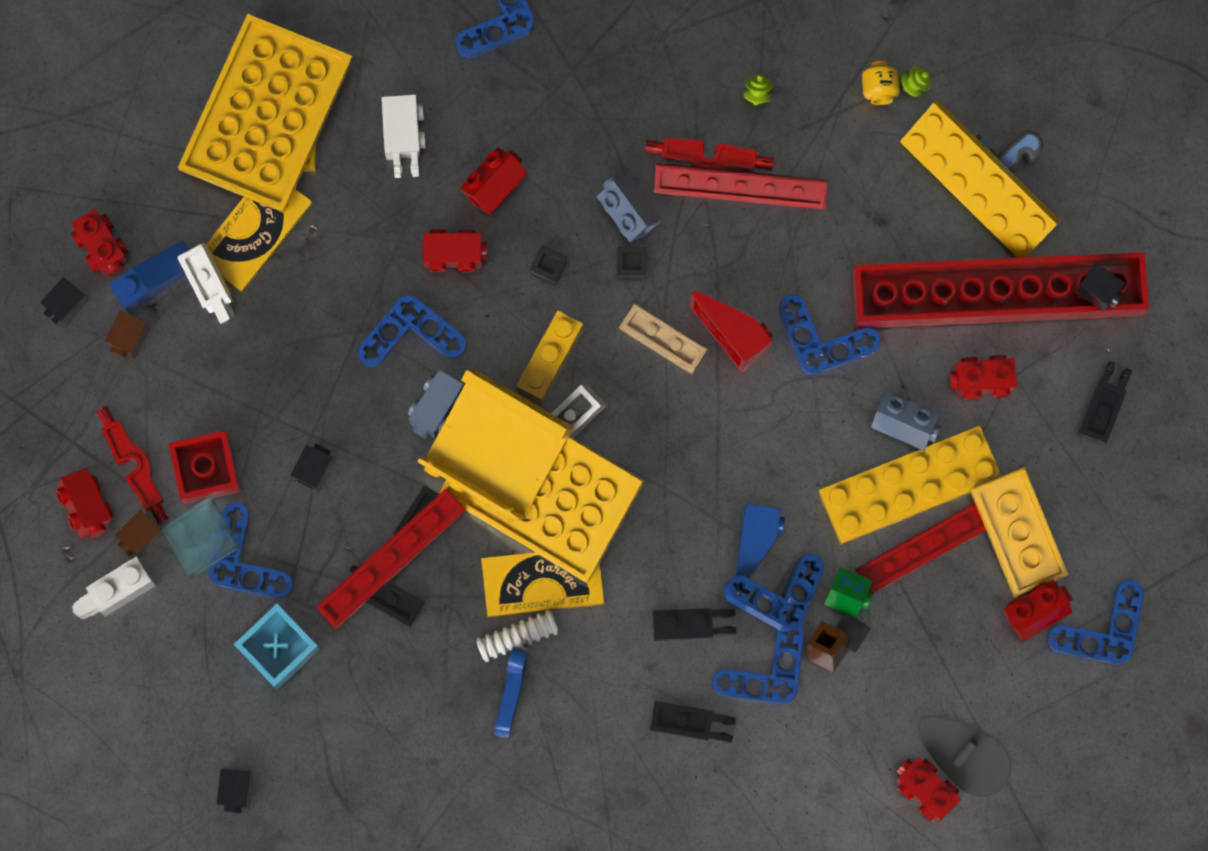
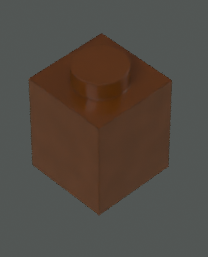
(126, 335)
(138, 535)
(827, 646)

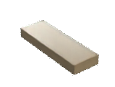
(663, 338)

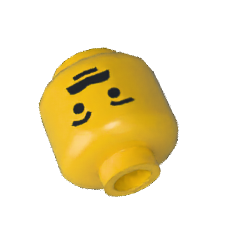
(880, 83)

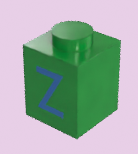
(849, 593)

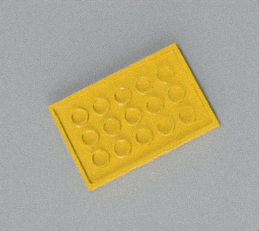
(265, 113)
(573, 511)

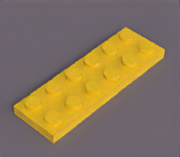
(980, 180)
(909, 485)

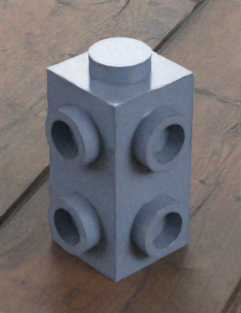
(629, 207)
(435, 405)
(906, 421)

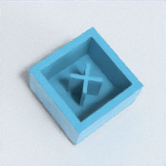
(277, 646)

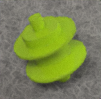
(916, 81)
(758, 89)

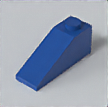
(149, 278)
(757, 537)

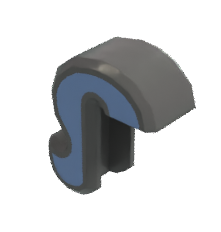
(1025, 146)

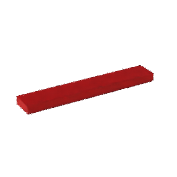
(740, 186)
(922, 548)
(390, 558)

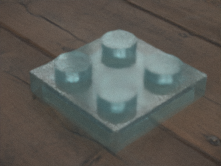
(200, 537)

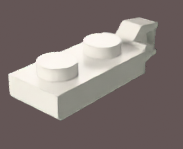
(207, 282)

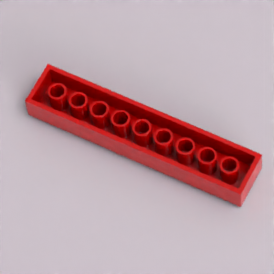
(992, 290)

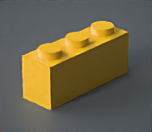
(549, 358)

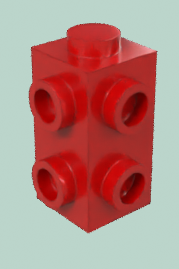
(494, 180)
(104, 250)
(453, 250)
(989, 376)
(85, 506)
(1038, 609)
(921, 783)

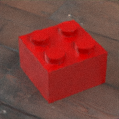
(204, 467)

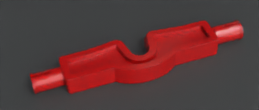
(693, 152)
(140, 478)

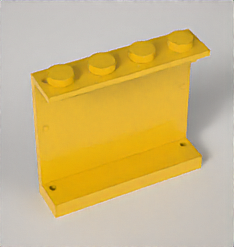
(496, 446)

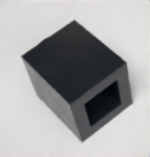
(1101, 288)
(63, 302)
(313, 467)
(234, 790)

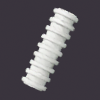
(517, 635)

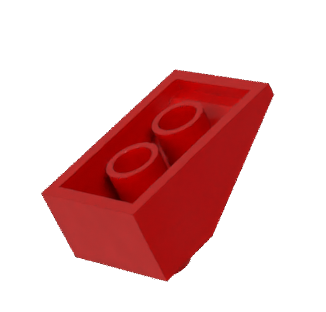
(735, 331)

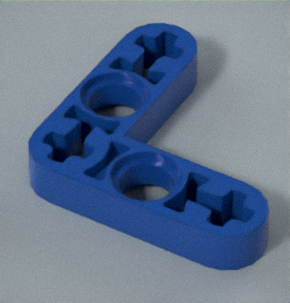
(510, 13)
(404, 324)
(814, 346)
(232, 562)
(778, 604)
(1114, 634)
(515, 671)
(778, 675)

